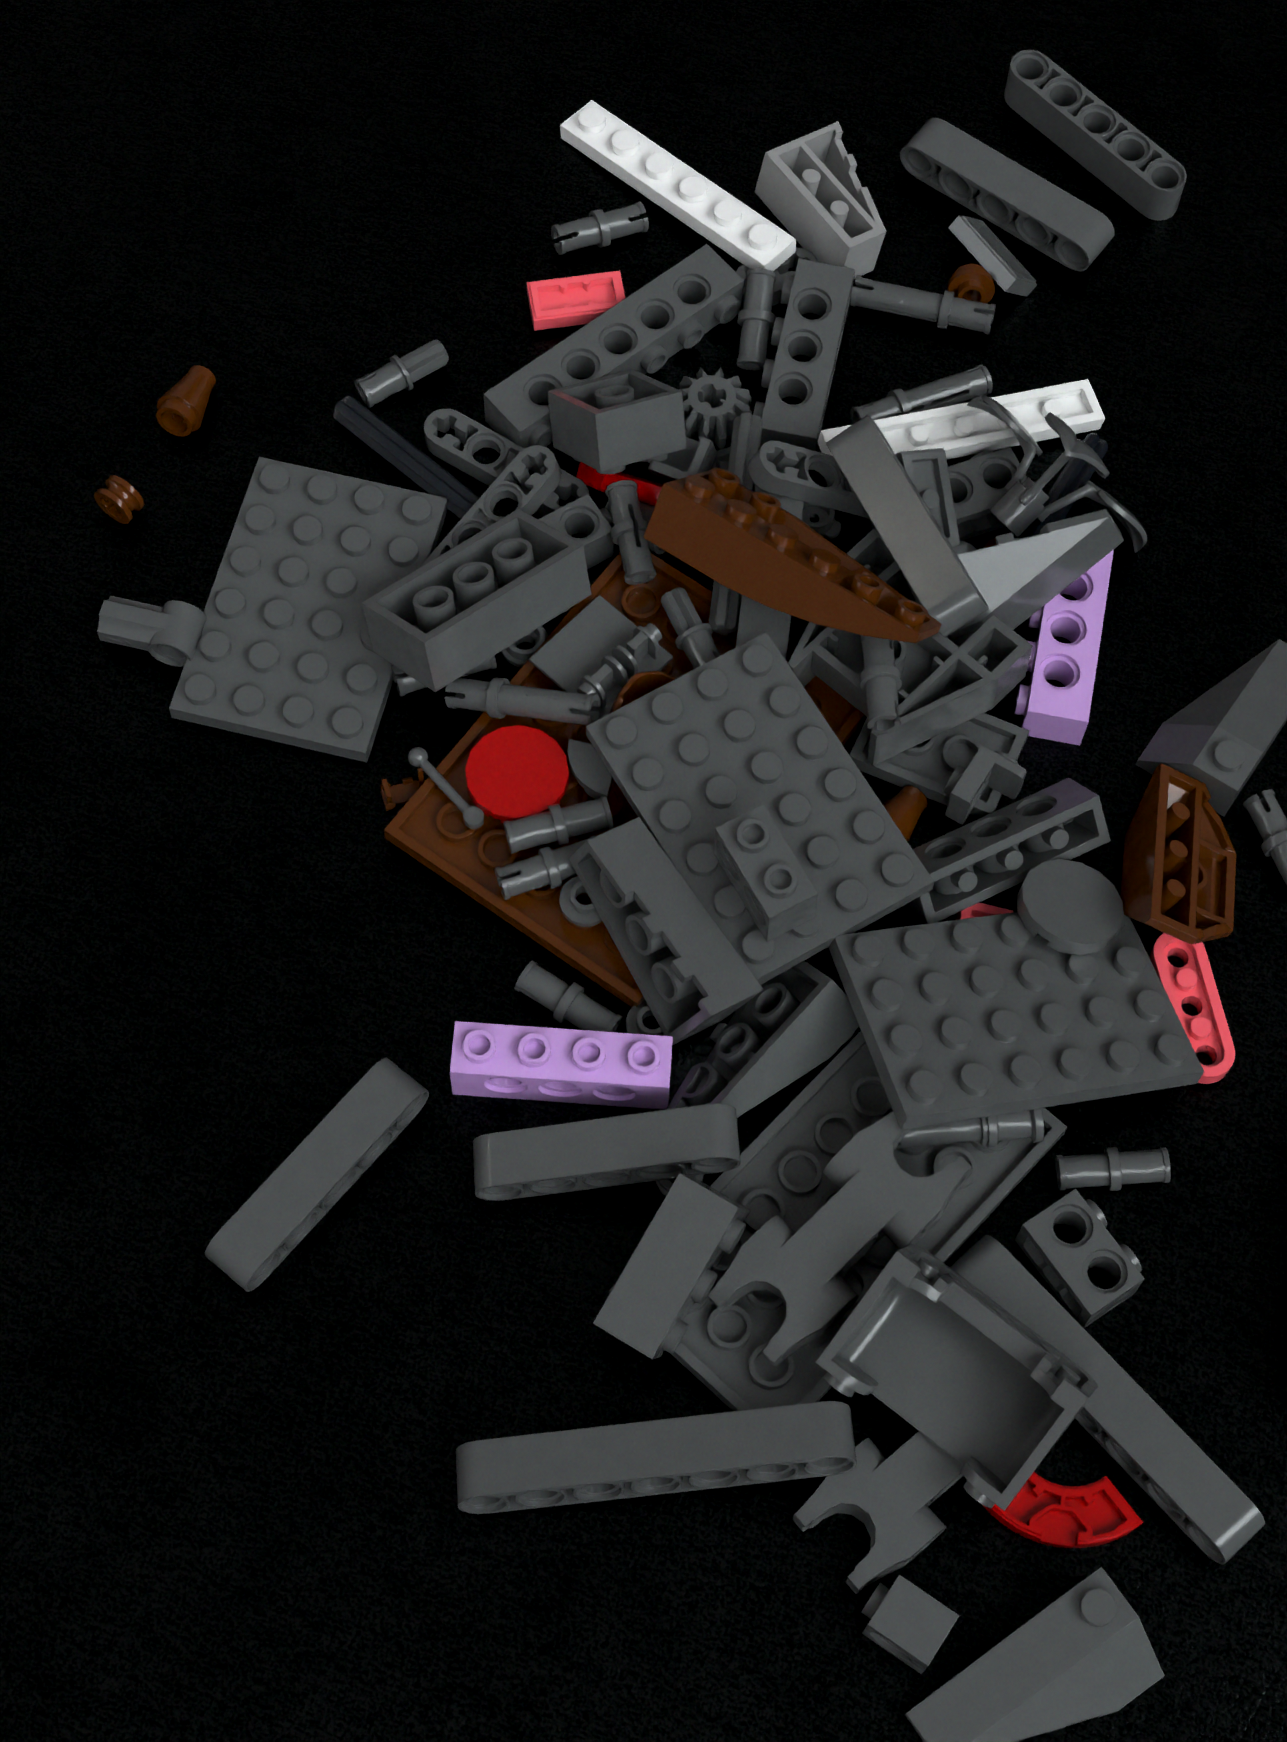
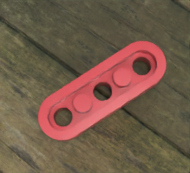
(1196, 986)

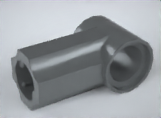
(165, 631)

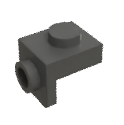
(986, 769)

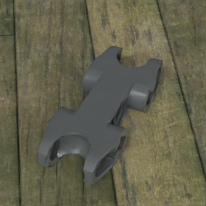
(809, 1264)
(890, 1500)

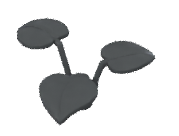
(1025, 501)

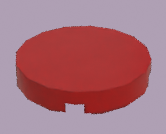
(516, 773)

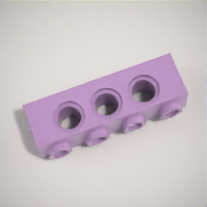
(1064, 712)
(561, 1065)

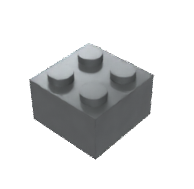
(617, 421)

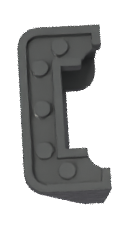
(958, 1372)

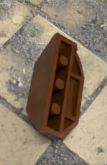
(1179, 861)

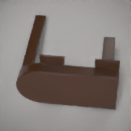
(400, 793)

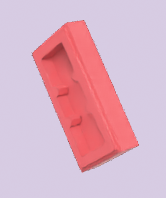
(573, 299)

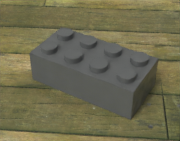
(477, 599)

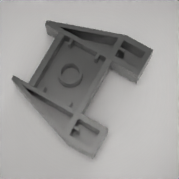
(939, 679)

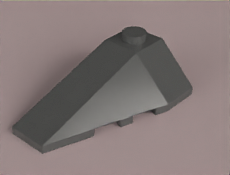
(1030, 571)
(1226, 728)
(771, 1041)
(1056, 1670)

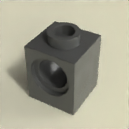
(585, 518)
(908, 1622)

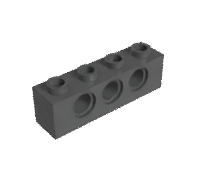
(816, 290)
(1006, 845)

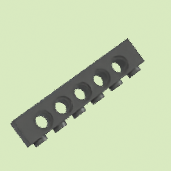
(679, 303)

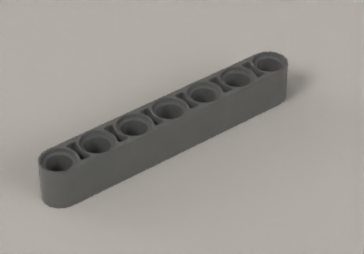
(1123, 1414)
(655, 1457)

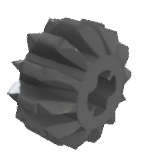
(712, 406)

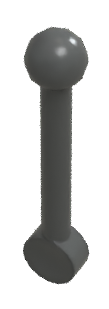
(472, 815)

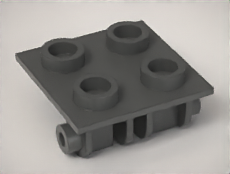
(600, 653)

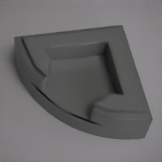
(589, 769)

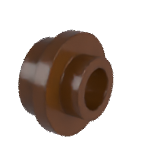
(972, 283)

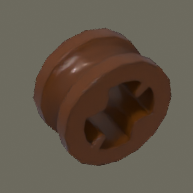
(119, 499)

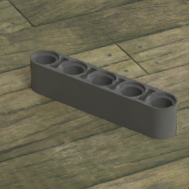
(1094, 135)
(1007, 194)
(907, 525)
(606, 1152)
(316, 1174)

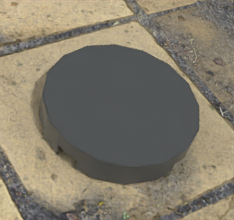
(1070, 906)

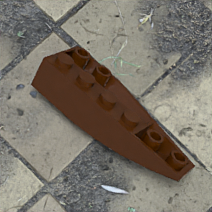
(777, 558)

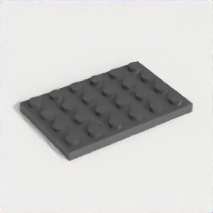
(286, 615)
(748, 738)
(998, 1023)

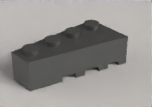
(663, 931)

